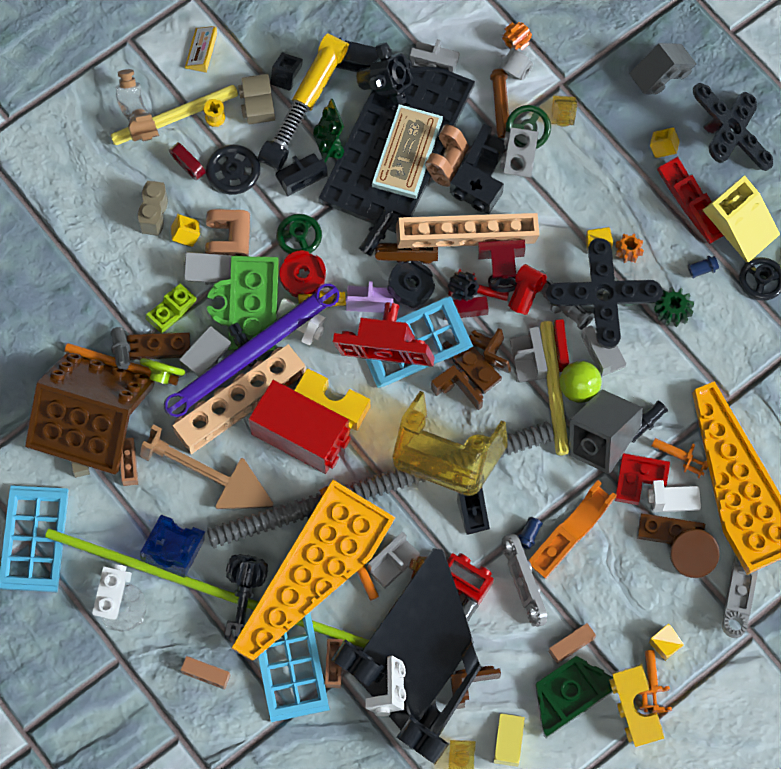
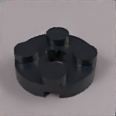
(403, 292)

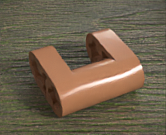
(445, 167)
(239, 232)

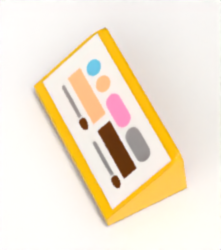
(201, 48)

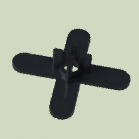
(735, 119)
(602, 279)

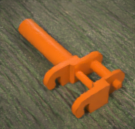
(681, 454)
(653, 685)

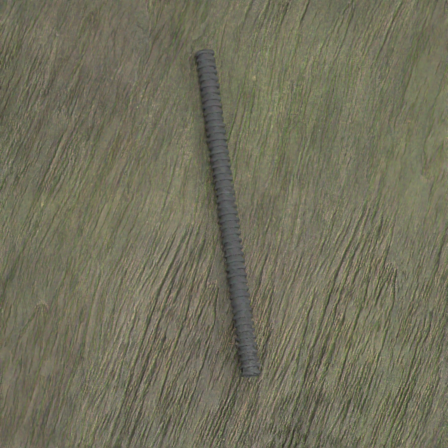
(365, 489)

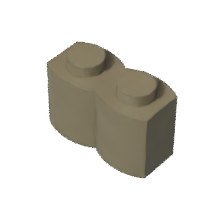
(258, 99)
(152, 208)

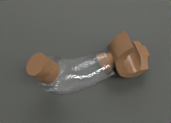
(131, 104)

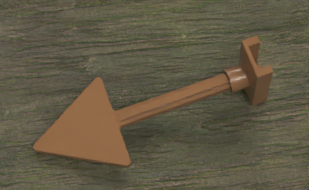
(240, 490)

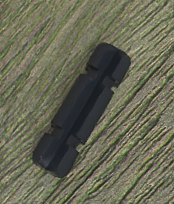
(240, 339)

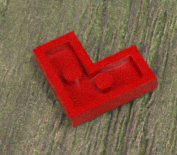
(636, 471)

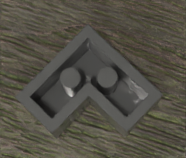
(660, 65)

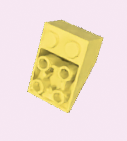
(743, 218)

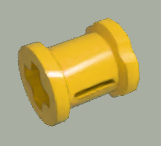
(212, 119)

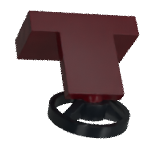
(503, 262)

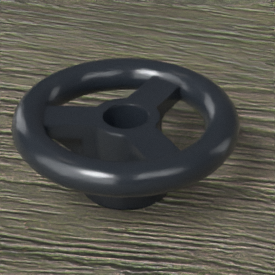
(765, 270)

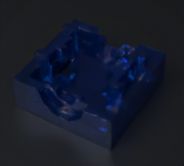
(170, 555)

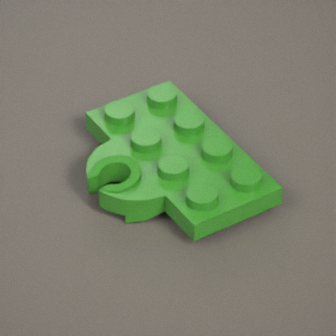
(248, 296)

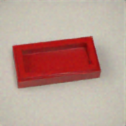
(561, 344)

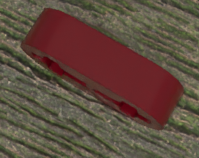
(187, 161)

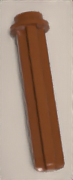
(500, 100)

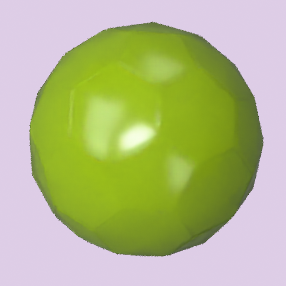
(580, 381)

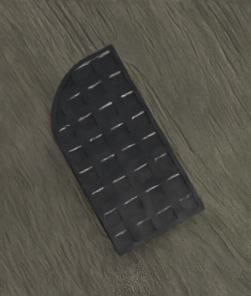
(351, 179)

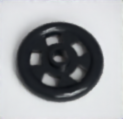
(230, 152)

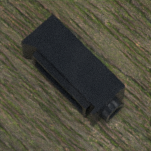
(358, 56)

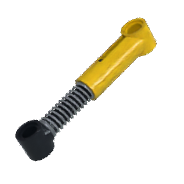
(330, 53)

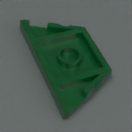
(570, 693)

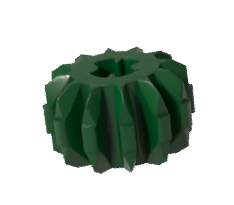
(674, 315)

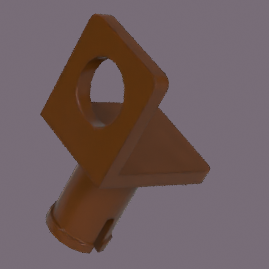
(491, 346)

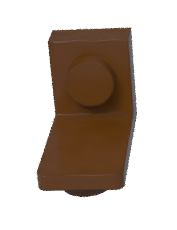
(446, 381)
(484, 674)

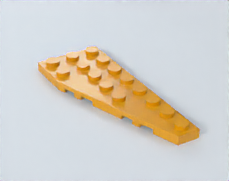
(742, 487)
(327, 552)

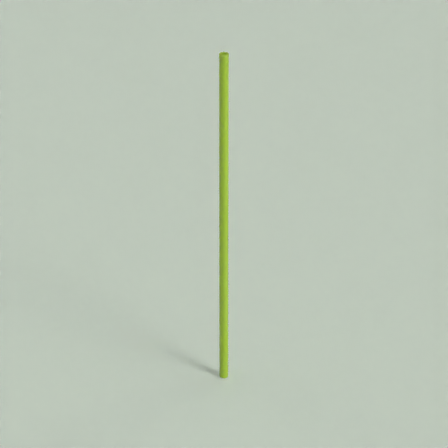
(188, 582)

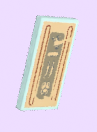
(407, 151)

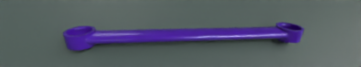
(251, 350)

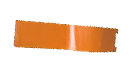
(571, 530)

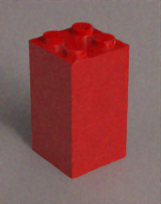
(300, 427)

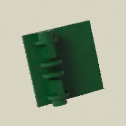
(328, 132)

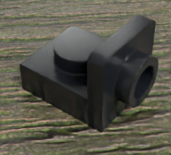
(285, 70)

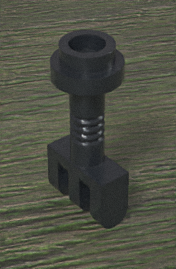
(239, 623)

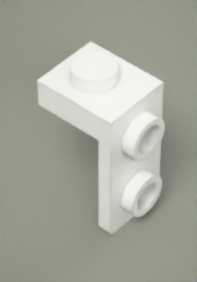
(312, 329)
(673, 498)
(111, 591)
(396, 693)

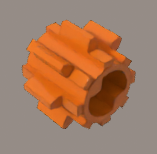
(517, 36)
(629, 241)

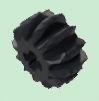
(247, 570)

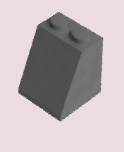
(603, 430)

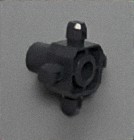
(387, 74)

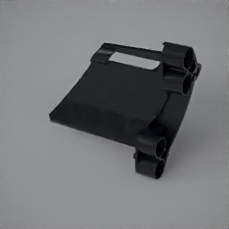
(431, 639)

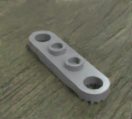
(523, 578)
(739, 599)

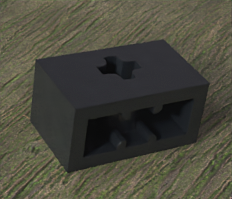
(476, 188)

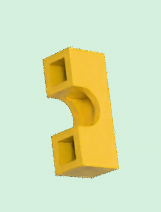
(352, 406)
(642, 727)

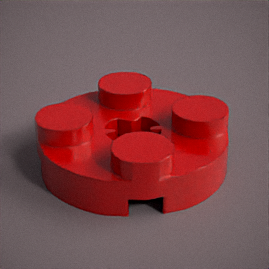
(290, 269)

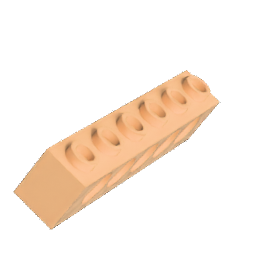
(465, 230)
(195, 438)

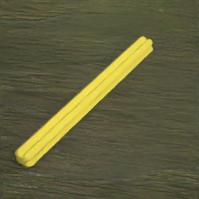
(179, 112)
(554, 389)

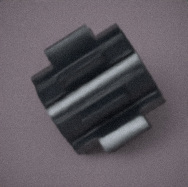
(463, 286)

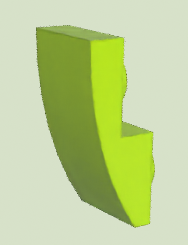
(172, 308)

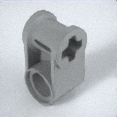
(517, 64)

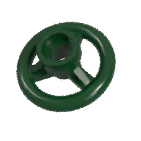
(538, 112)
(298, 226)

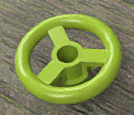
(161, 372)

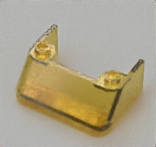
(442, 460)

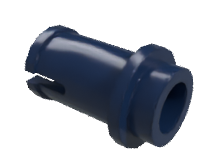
(703, 266)
(530, 532)

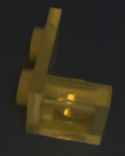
(564, 110)
(461, 754)

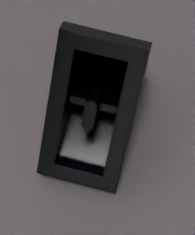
(473, 512)

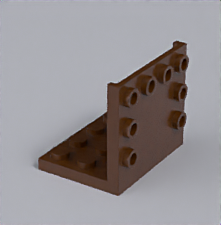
(85, 411)

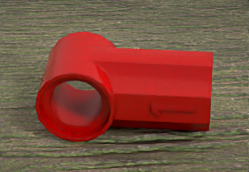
(529, 283)

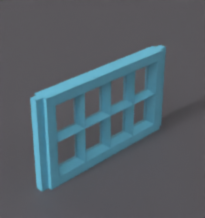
(455, 324)
(33, 583)
(298, 708)

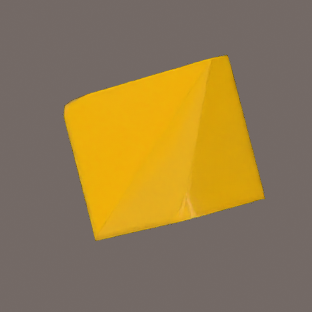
(664, 142)
(185, 230)
(604, 233)
(666, 642)

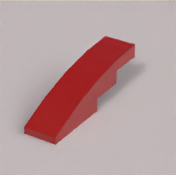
(689, 197)

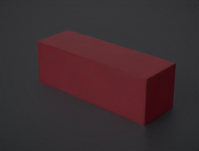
(476, 307)

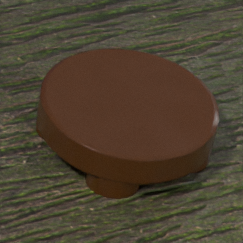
(694, 553)

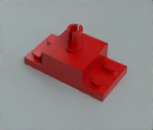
(384, 341)

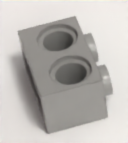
(527, 152)

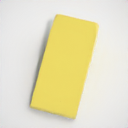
(509, 740)

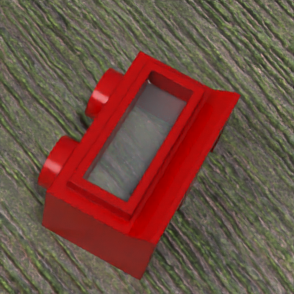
(469, 579)

